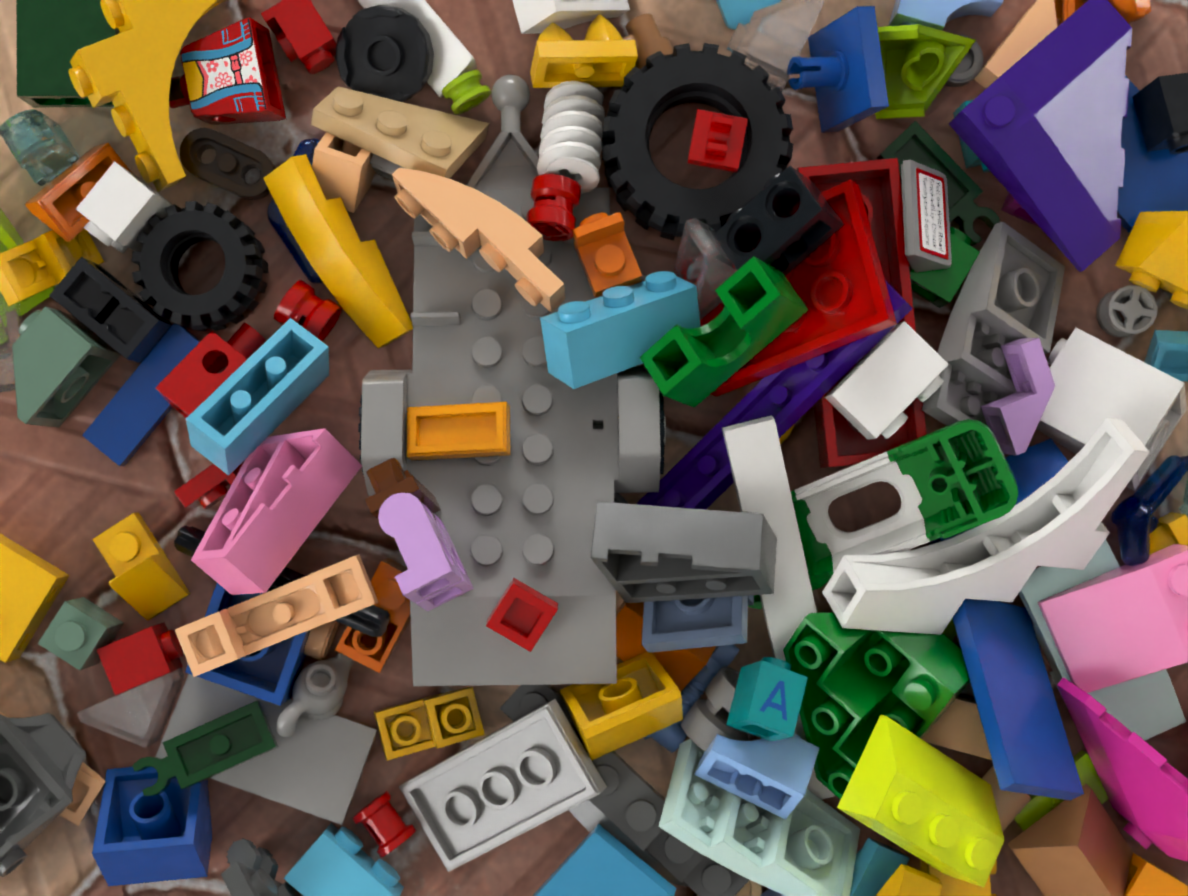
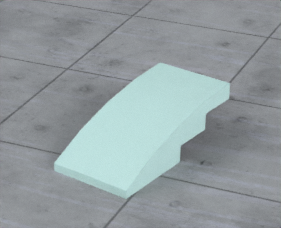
(1141, 704)
(795, 856)

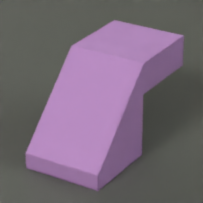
(1017, 415)

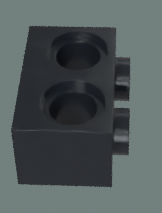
(784, 238)
(110, 310)

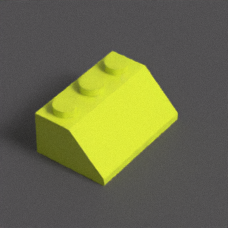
(925, 803)

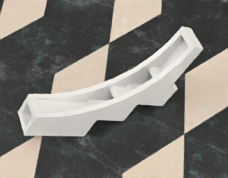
(993, 561)

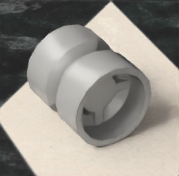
(710, 715)

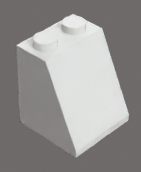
(1106, 382)

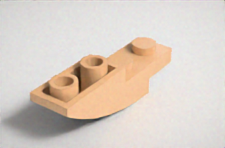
(470, 219)

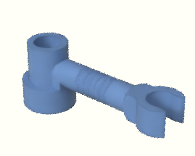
(674, 734)

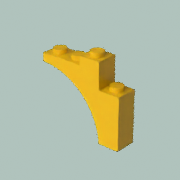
(136, 76)

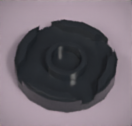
(385, 53)

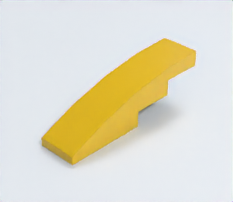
(346, 266)

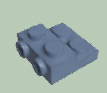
(695, 623)

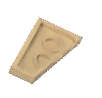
(400, 131)

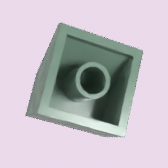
(56, 366)

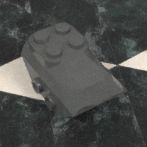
(35, 781)

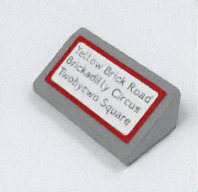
(925, 217)

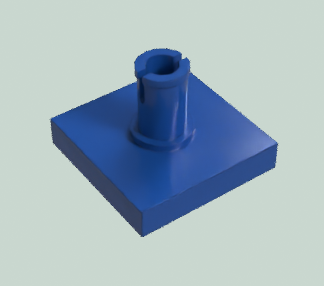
(844, 70)

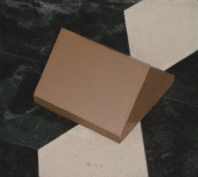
(1075, 850)

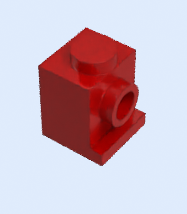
(303, 33)

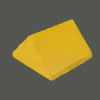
(625, 711)

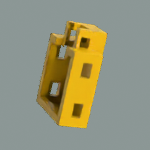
(26, 595)

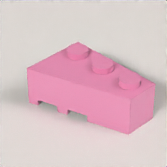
(273, 508)

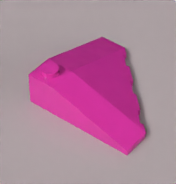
(1134, 776)

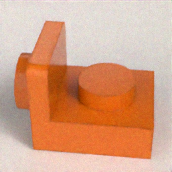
(605, 252)

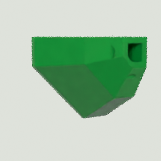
(863, 676)

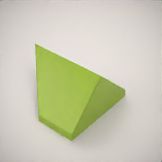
(917, 66)

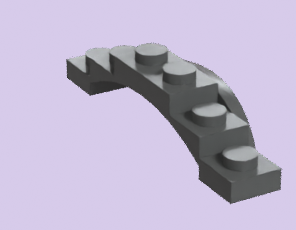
(632, 812)

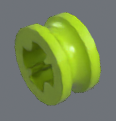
(466, 92)

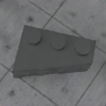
(683, 552)

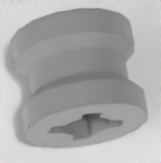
(1138, 311)

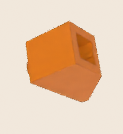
(375, 651)

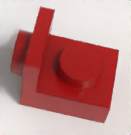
(206, 487)

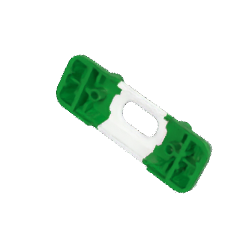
(945, 488)

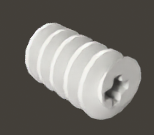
(572, 133)

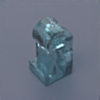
(38, 145)

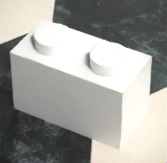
(121, 208)
(887, 382)

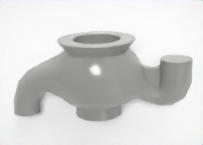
(316, 692)

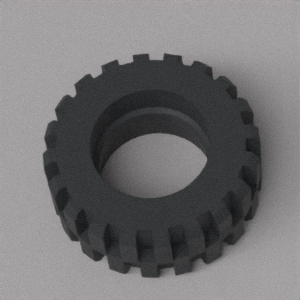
(685, 79)

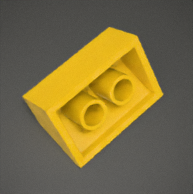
(1159, 254)

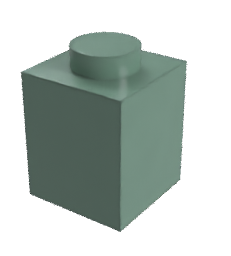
(79, 631)

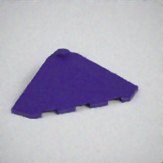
(1057, 130)

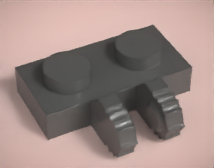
(253, 872)

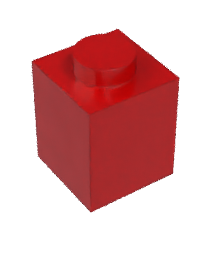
(141, 657)

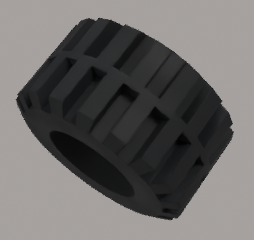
(166, 246)

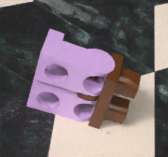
(408, 517)

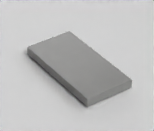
(308, 771)
(503, 785)

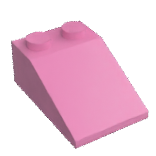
(1123, 621)

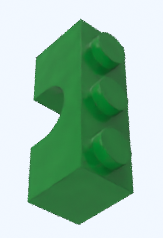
(699, 360)

